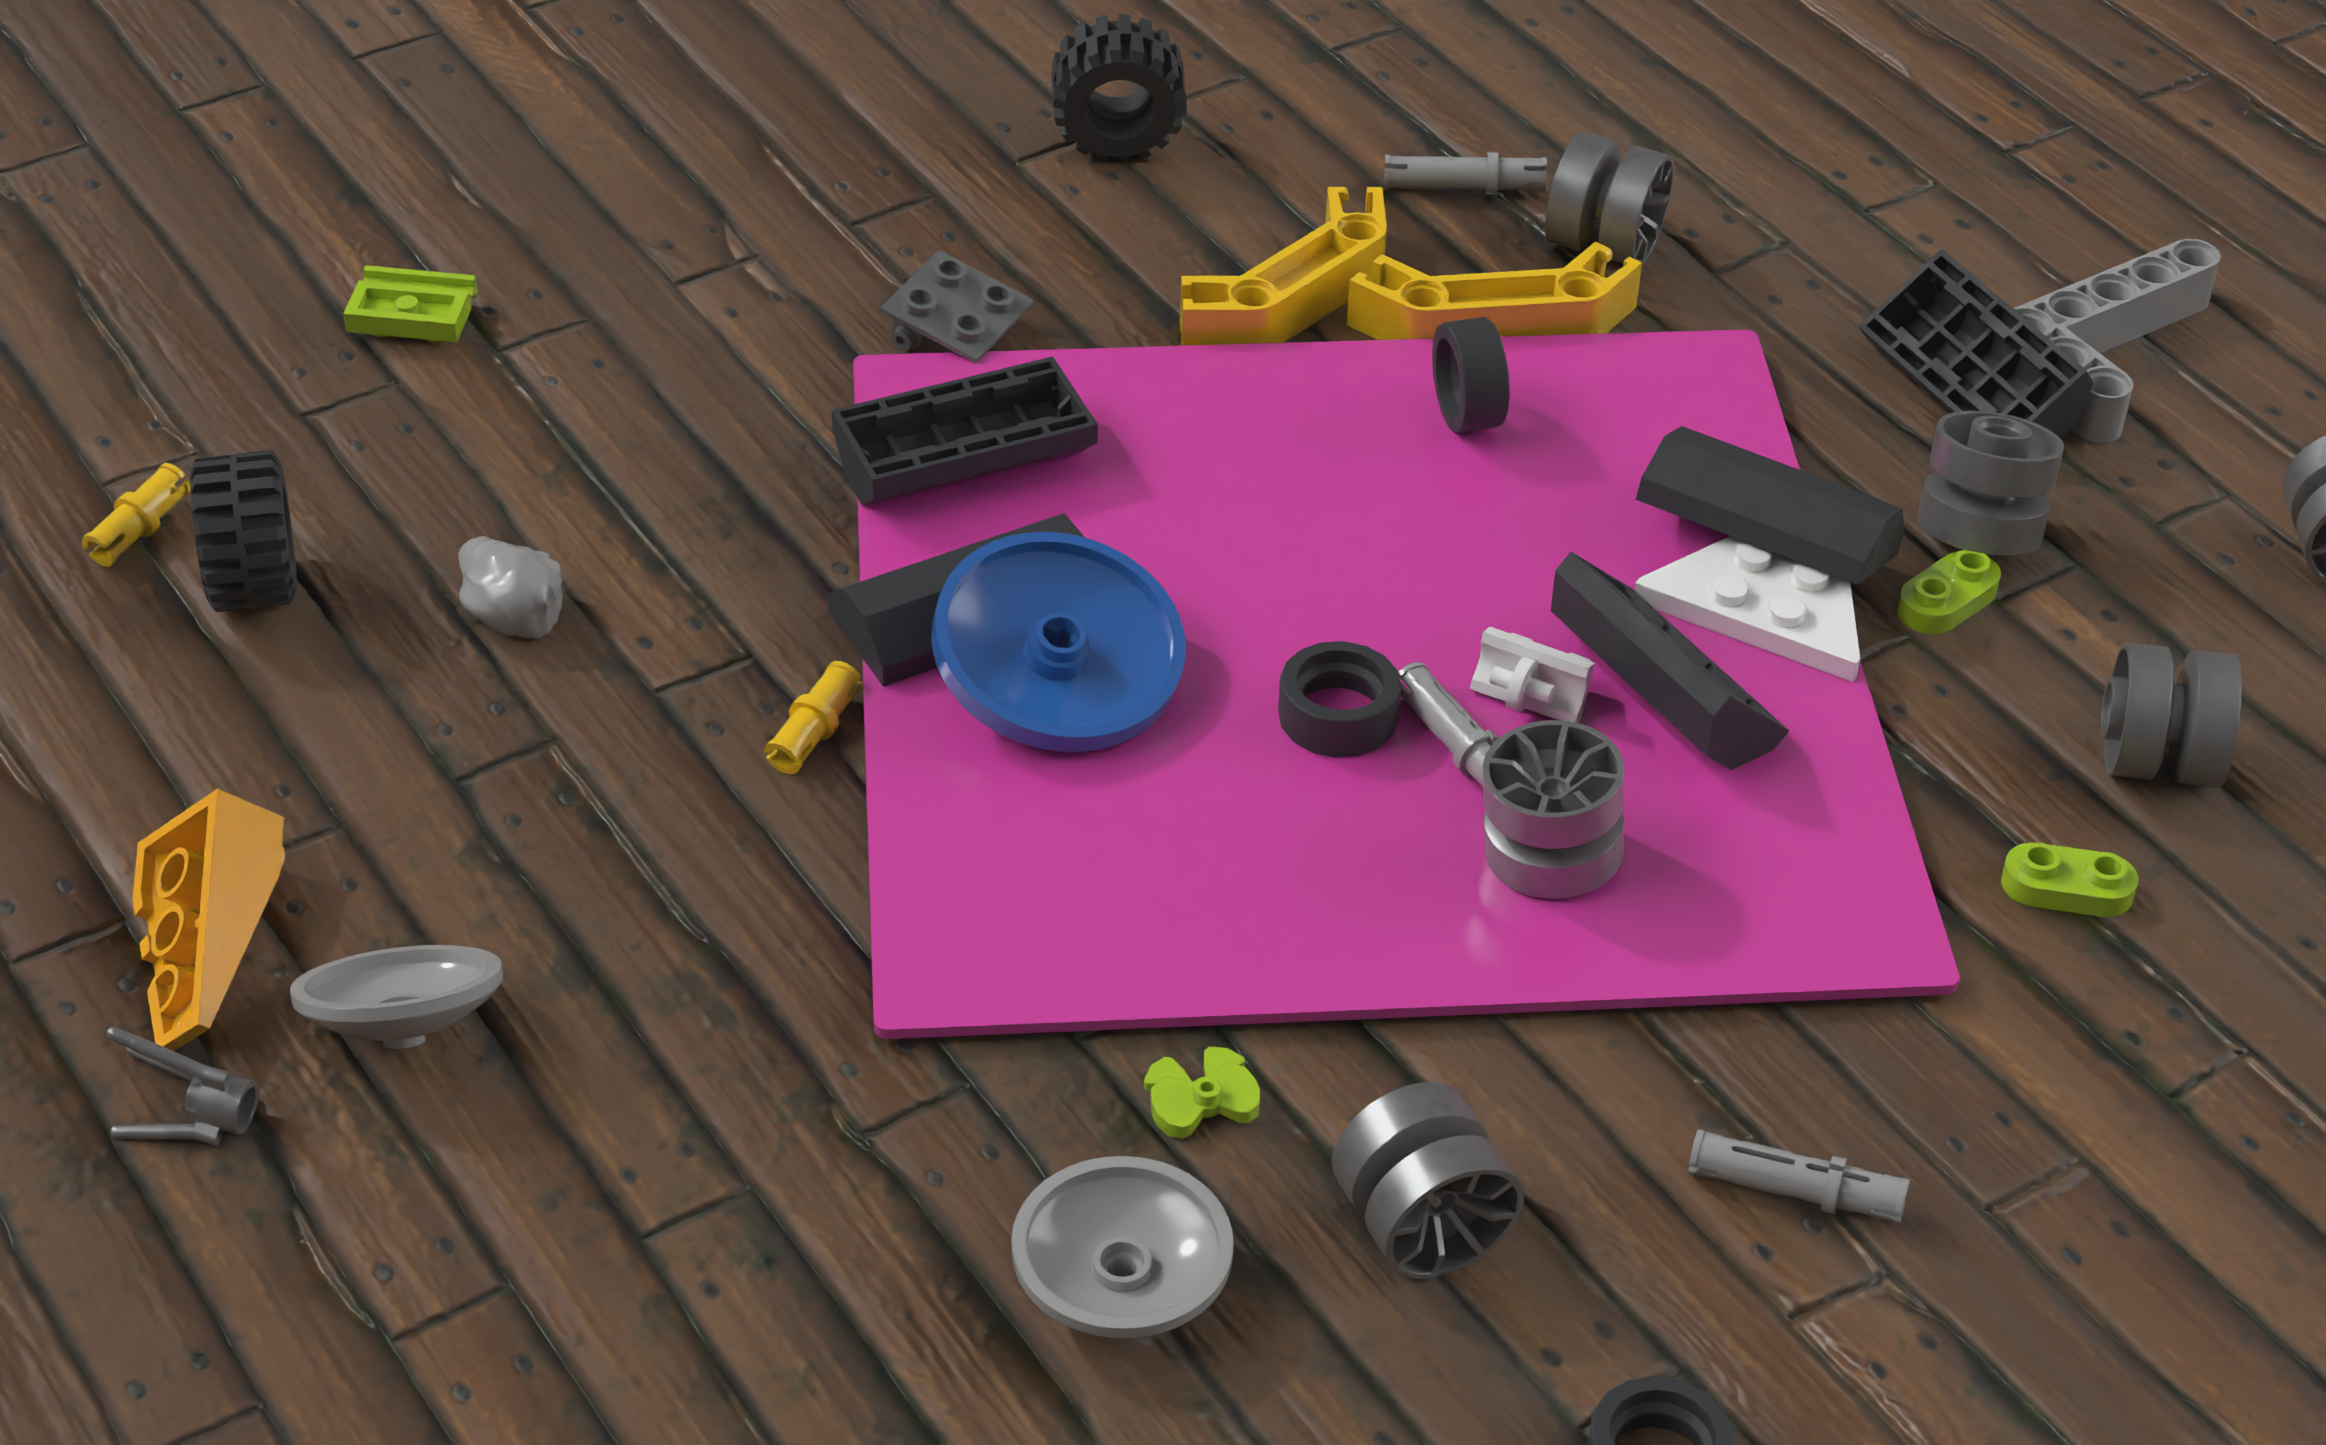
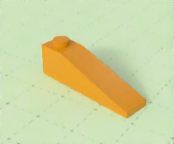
(202, 895)

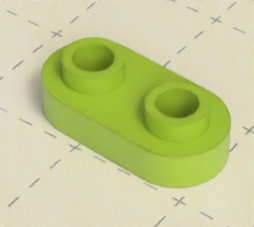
(1949, 592)
(2069, 879)

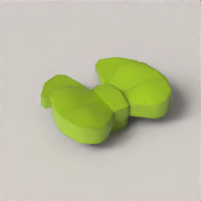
(1182, 1104)

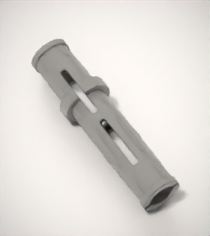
(1466, 173)
(1446, 719)
(1807, 1178)

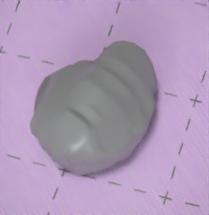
(510, 587)

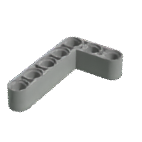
(2116, 310)

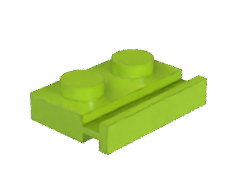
(410, 304)

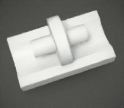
(1532, 676)

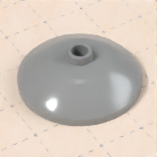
(397, 992)
(1122, 1221)

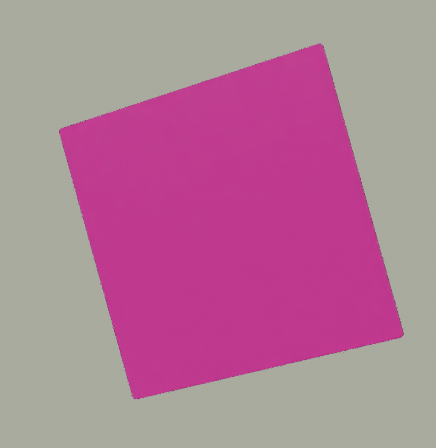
(1279, 884)

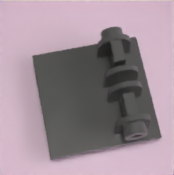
(953, 308)

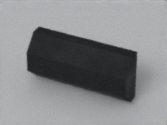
(1976, 349)
(961, 430)
(1772, 505)
(894, 612)
(1663, 665)

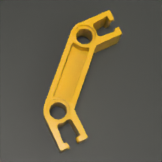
(1291, 286)
(1519, 303)

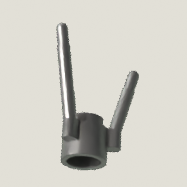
(214, 1095)

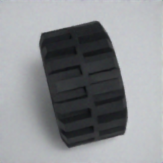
(1109, 54)
(243, 531)

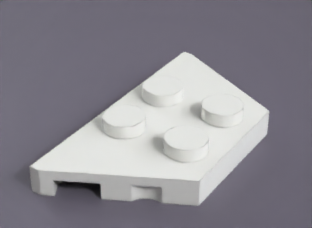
(1762, 603)

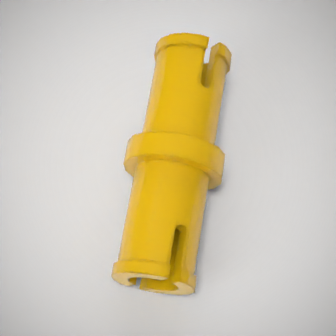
(136, 514)
(813, 717)

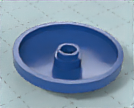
(1058, 641)

